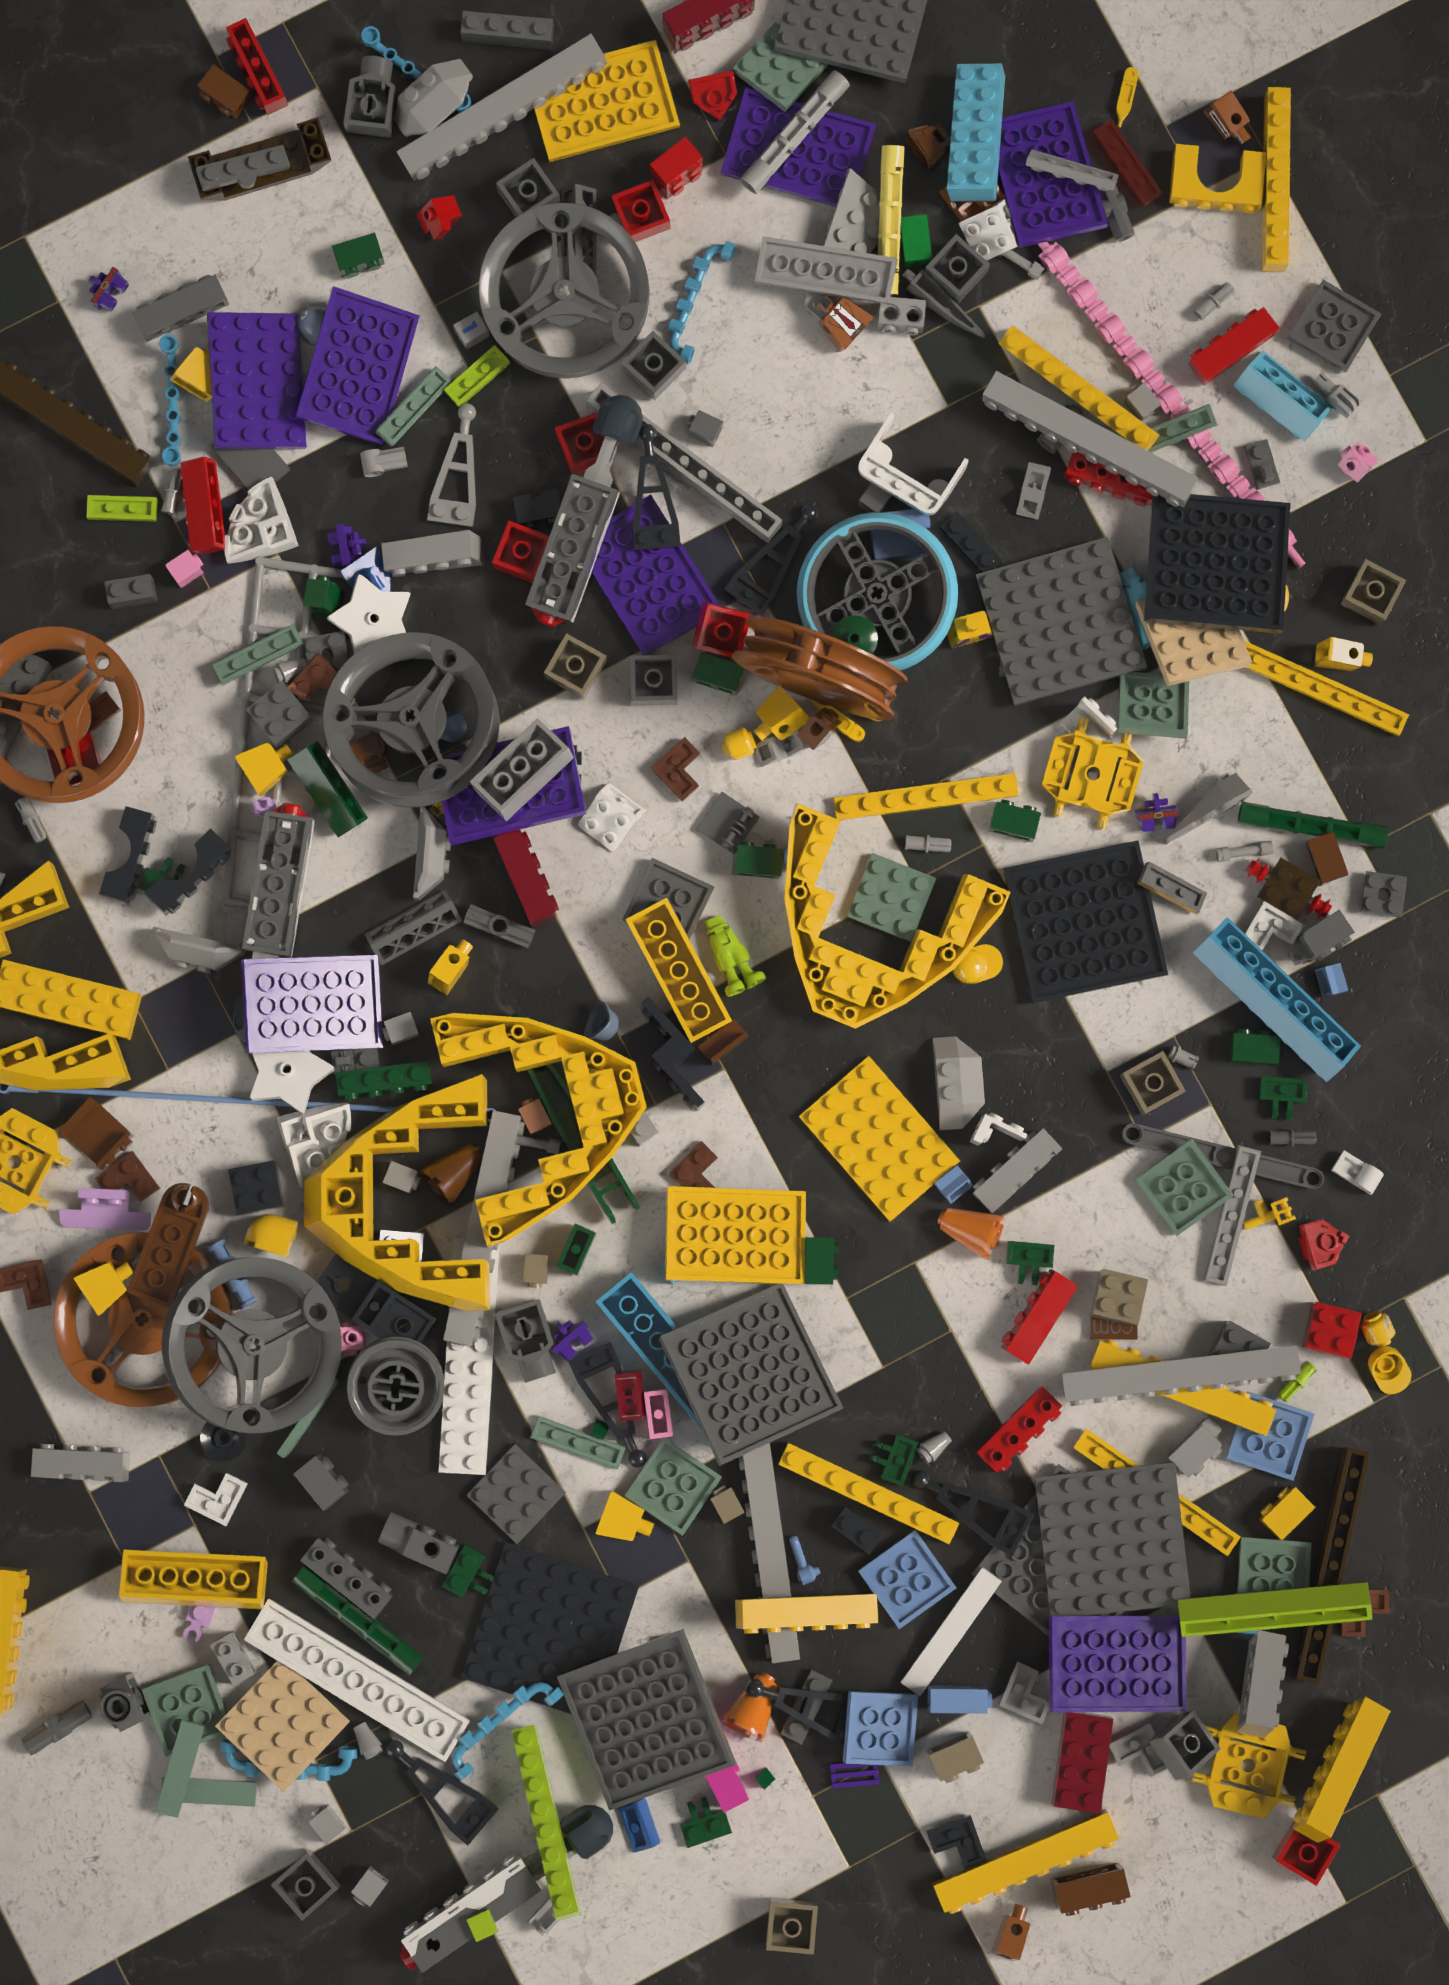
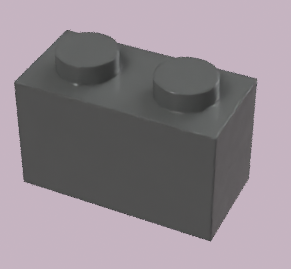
(131, 591)

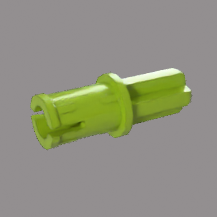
(1293, 1386)

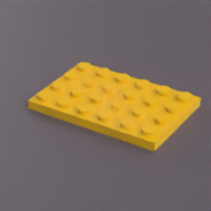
(611, 106)
(879, 1138)
(735, 1235)

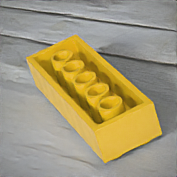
(678, 970)
(68, 1000)
(193, 1579)
(12, 1604)
(1341, 1769)

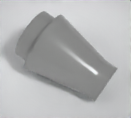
(288, 670)
(933, 1447)
(367, 1741)

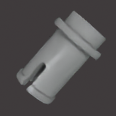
(1182, 1057)

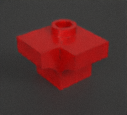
(439, 216)

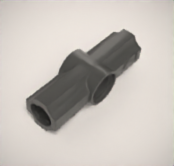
(1116, 214)
(485, 921)
(56, 1727)

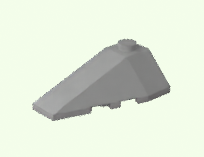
(1222, 796)

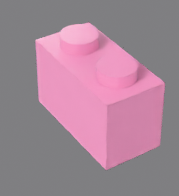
(658, 1414)

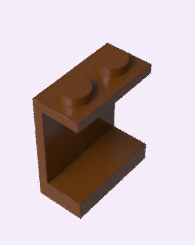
(97, 1133)

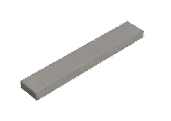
(1232, 1216)

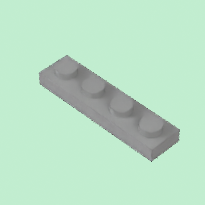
(1065, 168)

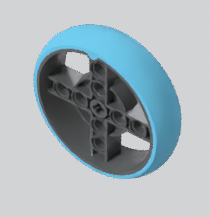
(934, 561)

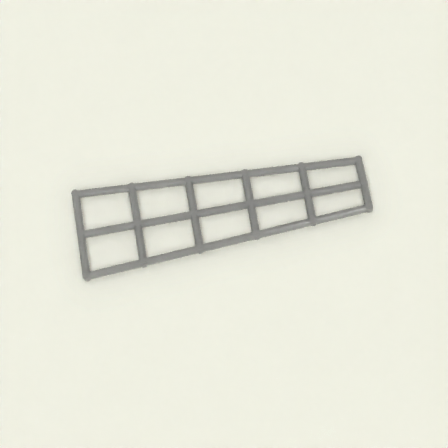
(248, 697)

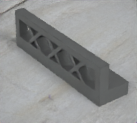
(574, 195)
(410, 923)

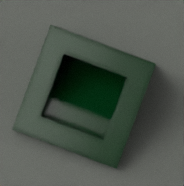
(600, 1429)
(765, 1778)

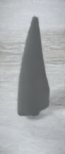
(939, 301)

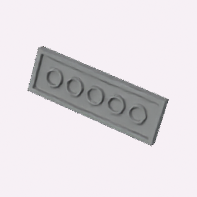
(826, 270)

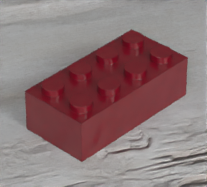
(701, 18)
(524, 874)
(1082, 1761)

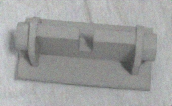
(543, 1918)

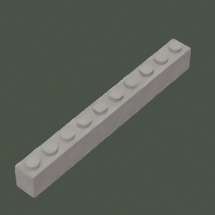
(502, 107)
(1089, 439)
(703, 477)
(492, 1180)
(1181, 1374)
(769, 1544)

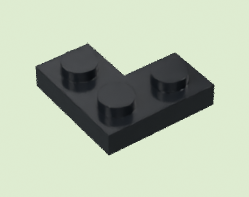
(960, 1834)

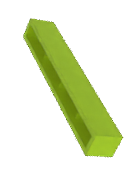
(1275, 1609)
(546, 1823)

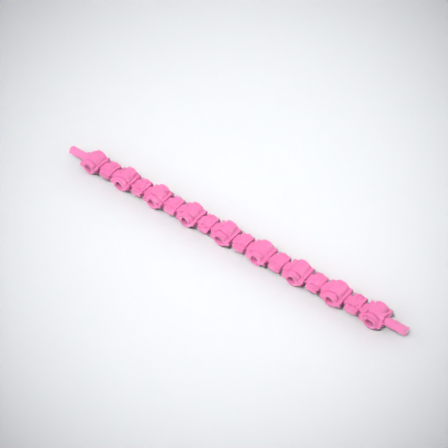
(1140, 365)

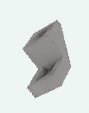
(1033, 490)
(775, 750)

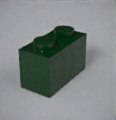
(358, 255)
(323, 596)
(718, 673)
(1014, 820)
(757, 861)
(1254, 1048)
(576, 1249)
(820, 1261)

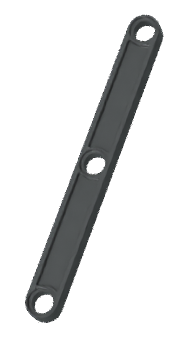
(1267, 1166)

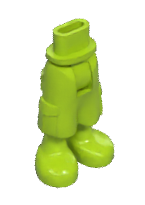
(731, 953)

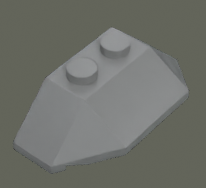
(432, 97)
(431, 854)
(197, 951)
(957, 1082)

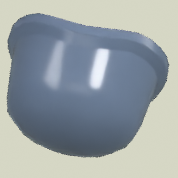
(309, 323)
(601, 1022)

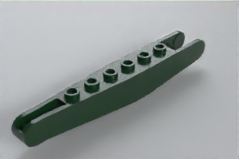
(559, 1107)

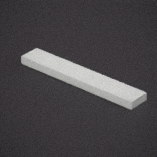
(951, 1631)

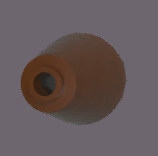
(452, 1172)

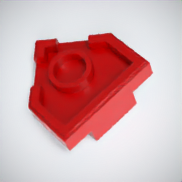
(713, 92)
(1321, 1243)

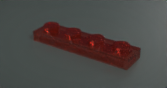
(1127, 163)

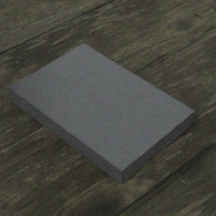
(253, 465)

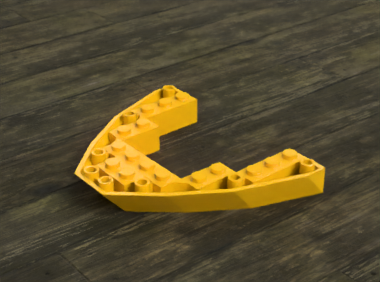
(849, 984)
(27, 1063)
(603, 1095)
(341, 1201)

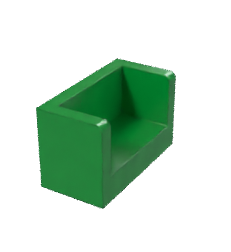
(916, 241)

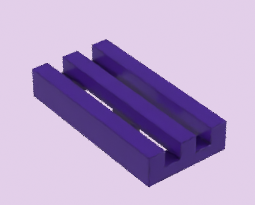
(834, 1775)

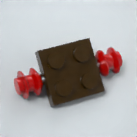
(1288, 888)

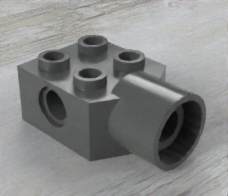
(371, 99)
(528, 1339)
(412, 1542)
(123, 1703)

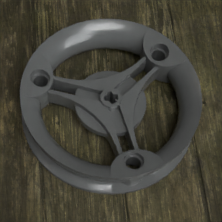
(559, 273)
(406, 704)
(269, 1341)

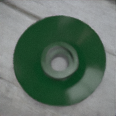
(857, 625)

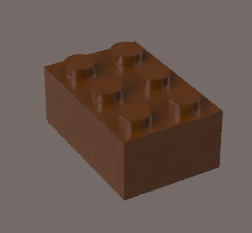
(1090, 1889)

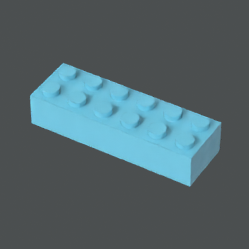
(976, 132)

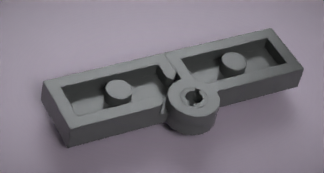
(243, 168)

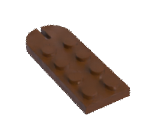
(170, 1244)

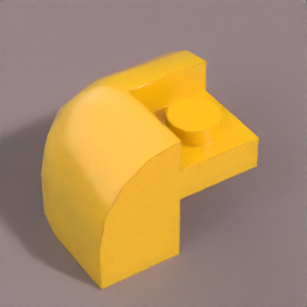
(272, 1234)

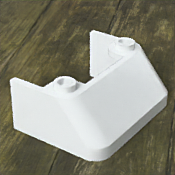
(876, 469)

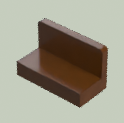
(1327, 858)
(723, 1042)

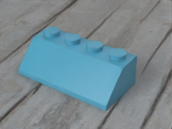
(1283, 396)

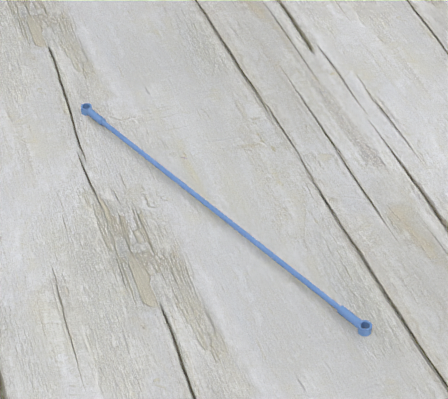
(198, 1098)

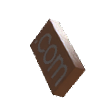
(1111, 1330)

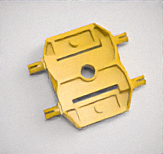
(1089, 792)
(33, 1165)
(1265, 1775)

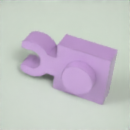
(263, 805)
(199, 1617)

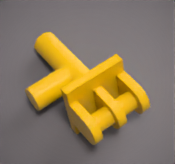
(1264, 1216)

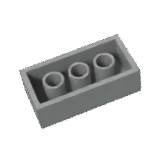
(521, 769)
(1262, 1684)

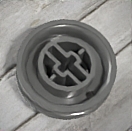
(403, 1408)

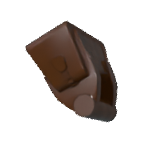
(926, 144)
(369, 748)

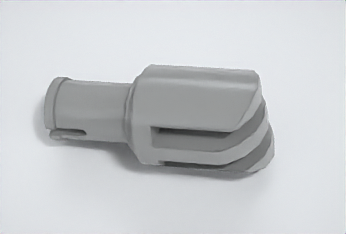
(1337, 395)

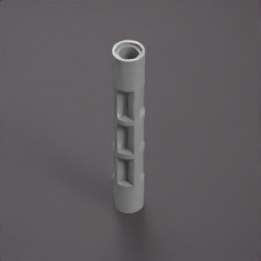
(794, 132)

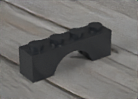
(120, 883)
(169, 893)

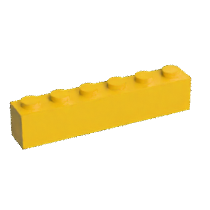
(806, 1611)

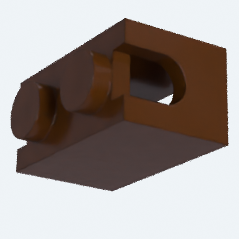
(224, 92)
(819, 728)

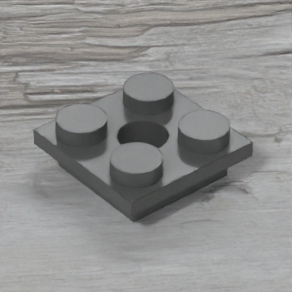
(333, 641)
(1393, 884)

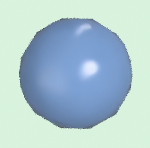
(455, 727)

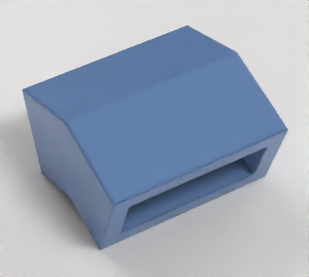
(1331, 980)
(953, 1184)

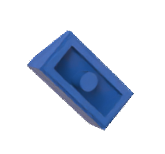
(639, 1825)

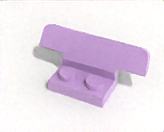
(105, 1211)

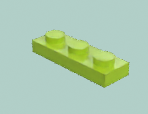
(477, 376)
(122, 508)

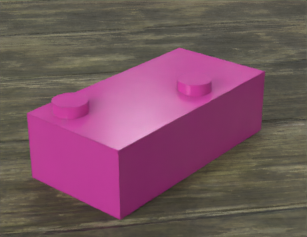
(728, 1787)

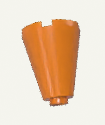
(972, 1229)
(751, 1714)

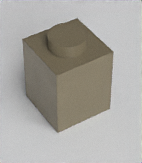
(536, 1270)
(726, 1504)

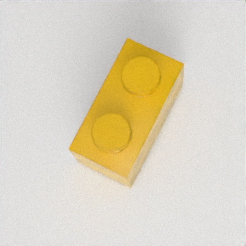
(1286, 1512)

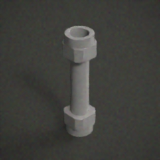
(1034, 270)
(1224, 853)
(551, 1146)

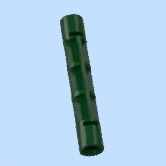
(1297, 822)
(357, 1620)

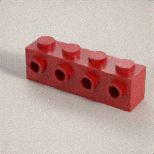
(256, 65)
(1233, 346)
(1099, 479)
(203, 505)
(1038, 1316)
(1019, 1429)

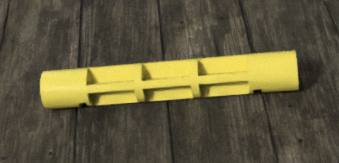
(890, 205)

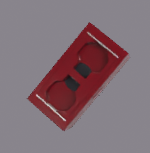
(630, 1395)

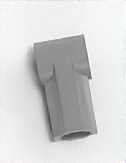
(377, 462)

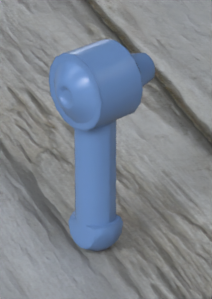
(806, 1573)

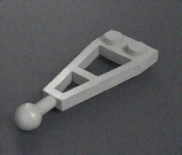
(449, 511)

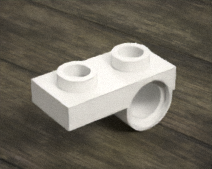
(1357, 1172)

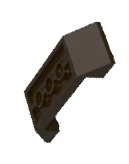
(304, 149)

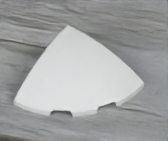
(259, 525)
(313, 1136)

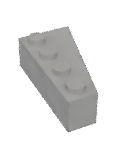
(433, 553)
(1016, 1171)
(80, 1463)

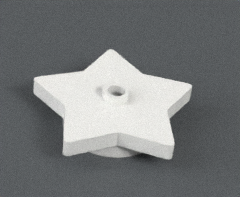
(365, 601)
(293, 1086)

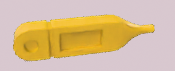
(1126, 94)
(847, 726)

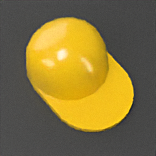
(979, 964)
(1389, 1370)

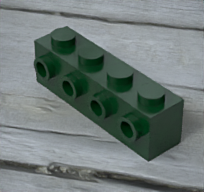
(327, 789)
(384, 1079)

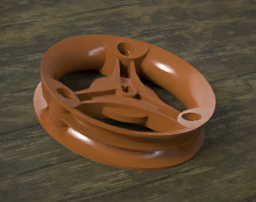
(820, 668)
(74, 717)
(127, 1330)

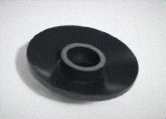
(216, 1448)

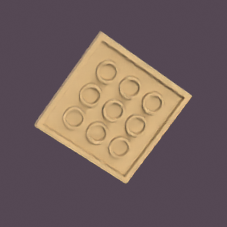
(1194, 651)
(282, 1724)

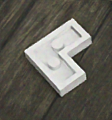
(1272, 921)
(219, 1505)

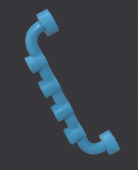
(371, 38)
(693, 287)
(171, 454)
(503, 1711)
(321, 1771)

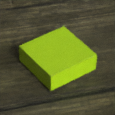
(482, 1925)

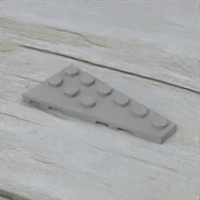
(851, 227)

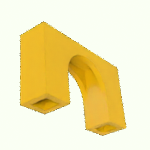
(1188, 189)

